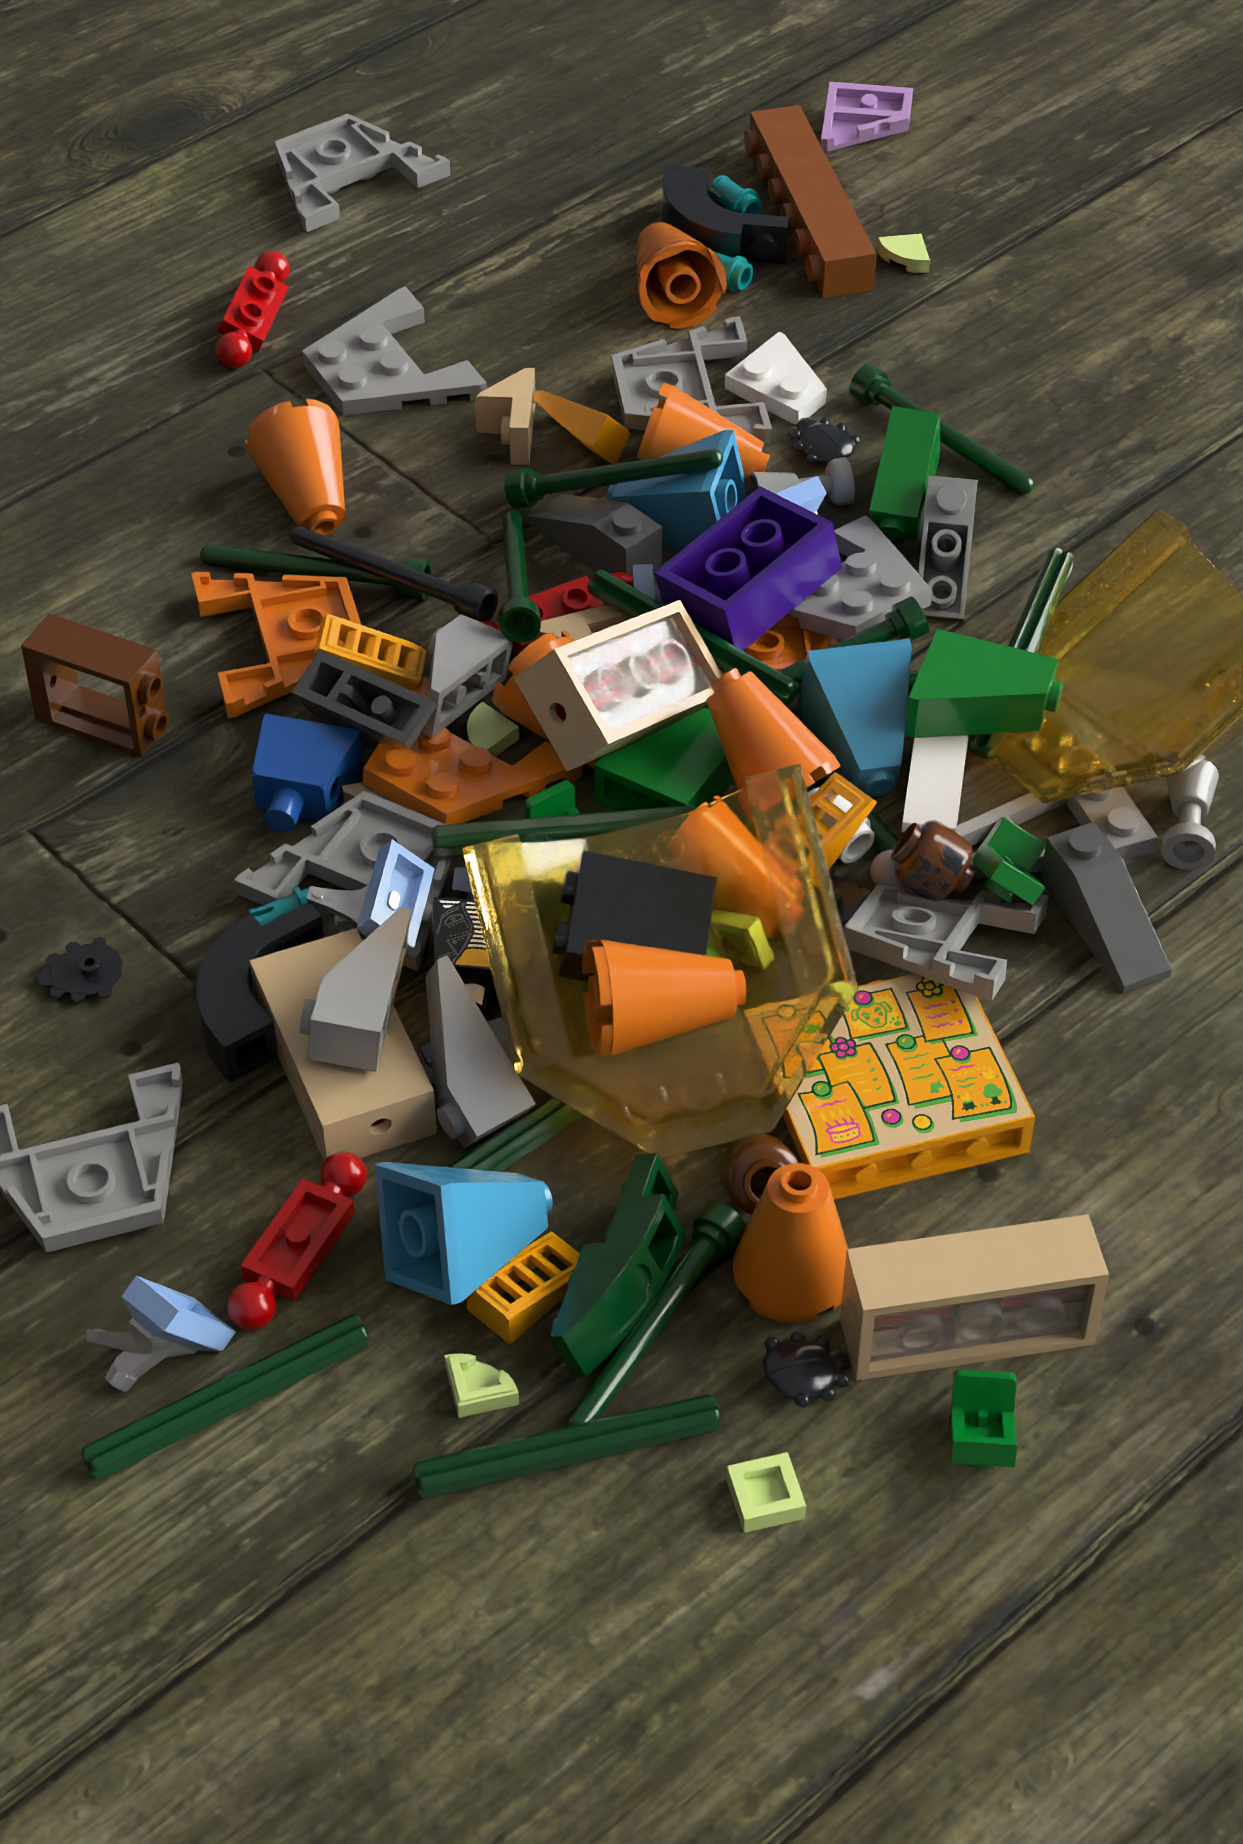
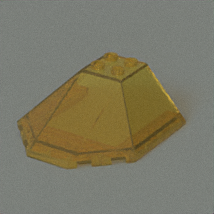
(1145, 670)
(768, 917)

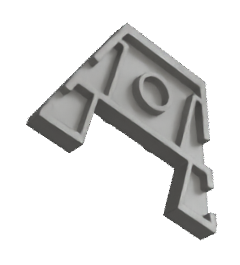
(341, 153)
(642, 370)
(370, 372)
(865, 586)
(345, 853)
(928, 934)
(99, 1179)

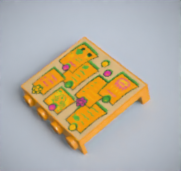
(908, 1090)

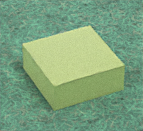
(766, 1492)

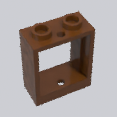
(58, 700)

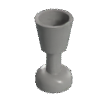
(837, 481)
(1191, 793)

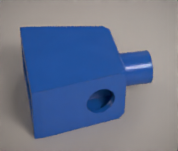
(303, 769)

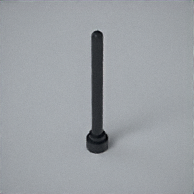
(470, 600)

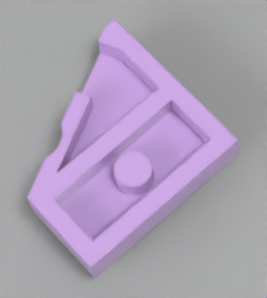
(864, 113)

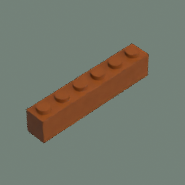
(809, 193)

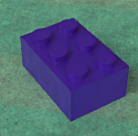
(751, 567)

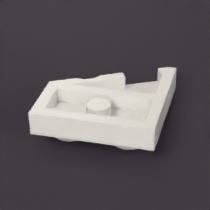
(779, 379)

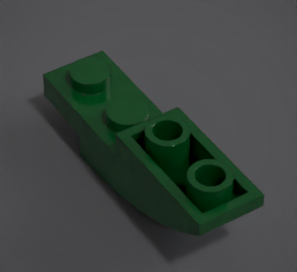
(623, 1274)

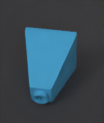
(693, 500)
(858, 709)
(454, 1225)

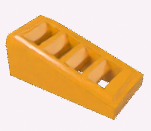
(592, 428)
(381, 653)
(836, 838)
(514, 1319)

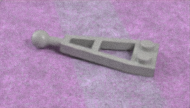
(1109, 809)

